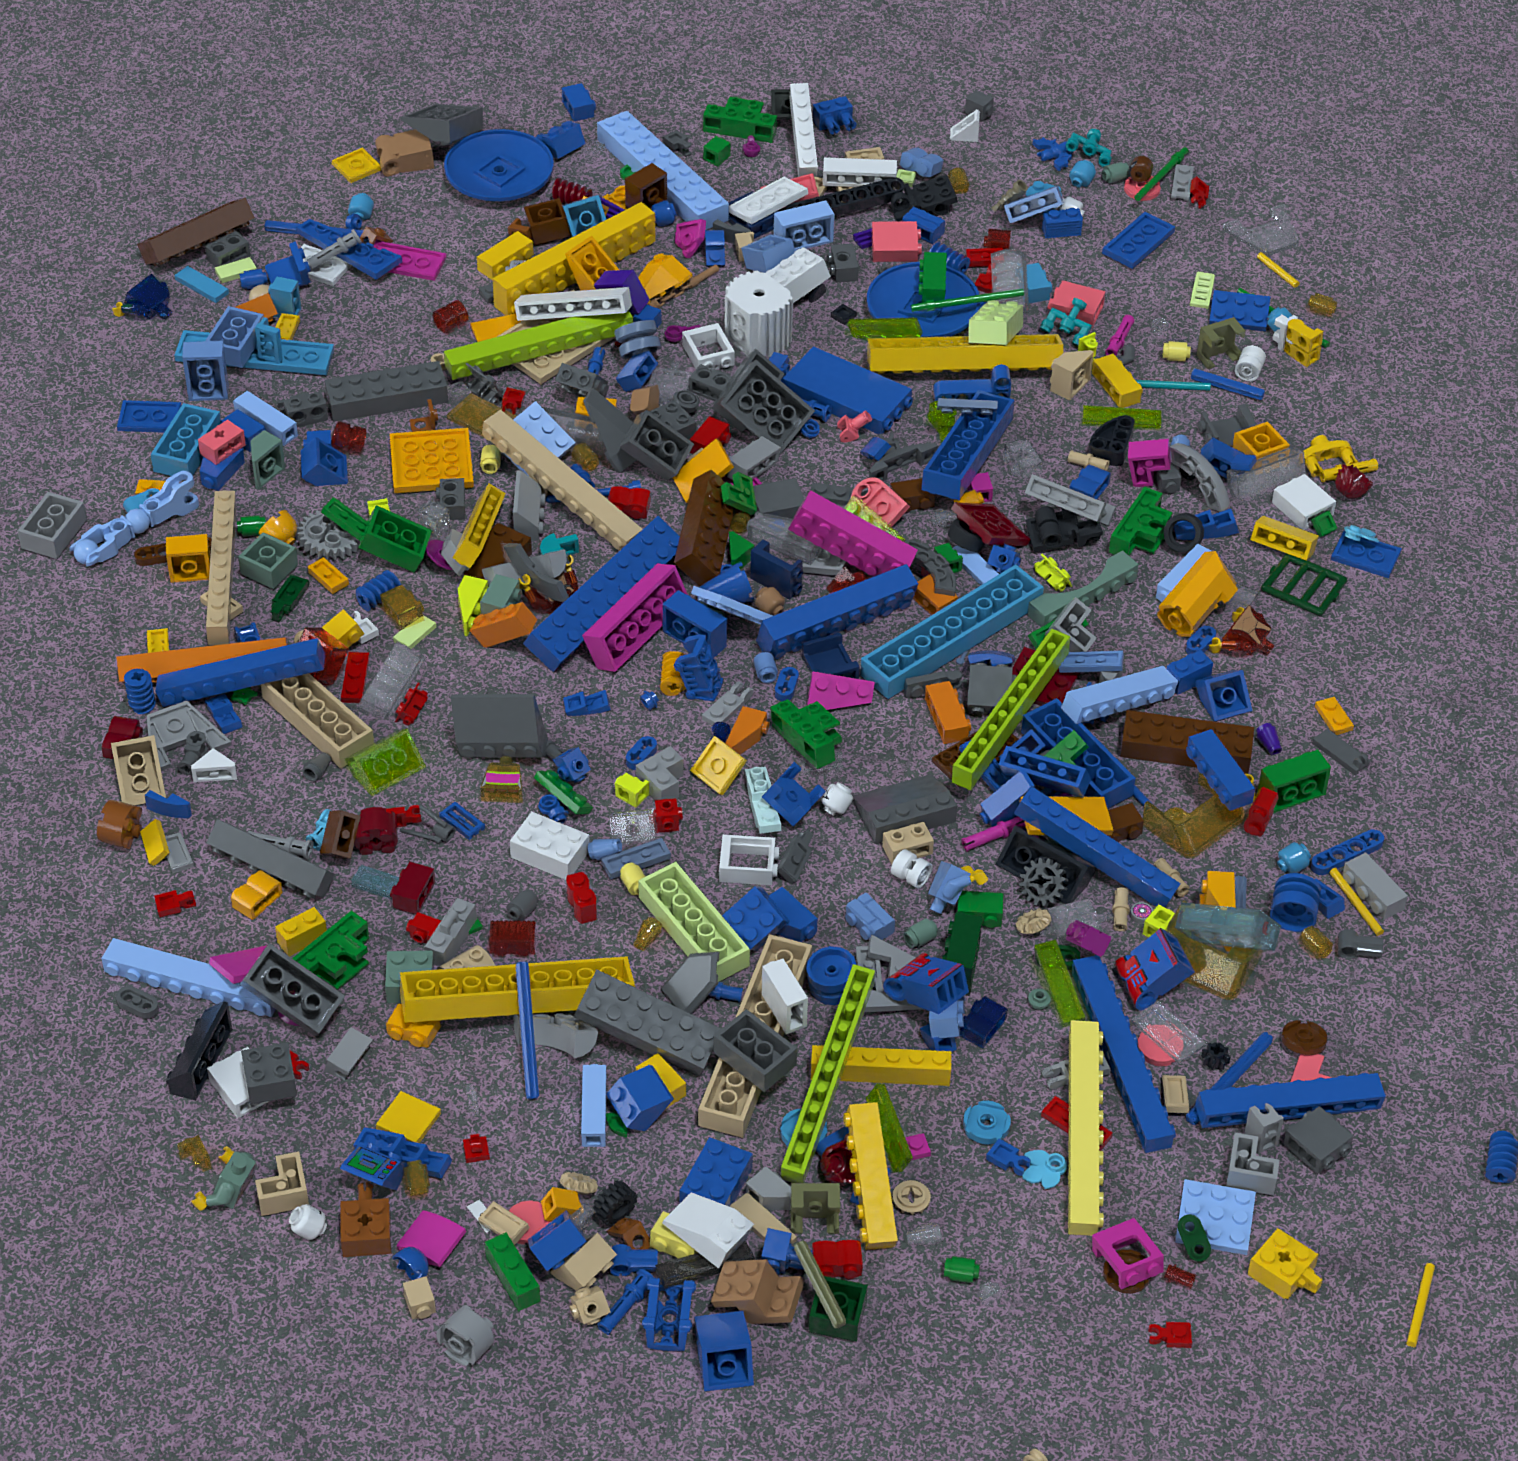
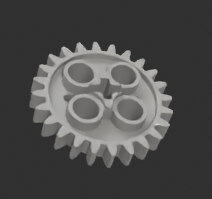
(325, 537)

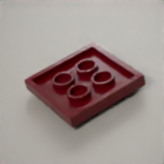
(990, 524)
(1057, 685)

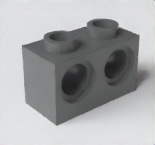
(227, 249)
(708, 382)
(306, 409)
(452, 497)

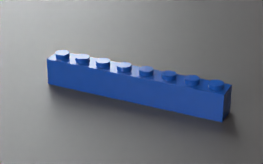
(240, 672)
(1096, 848)
(1290, 1099)

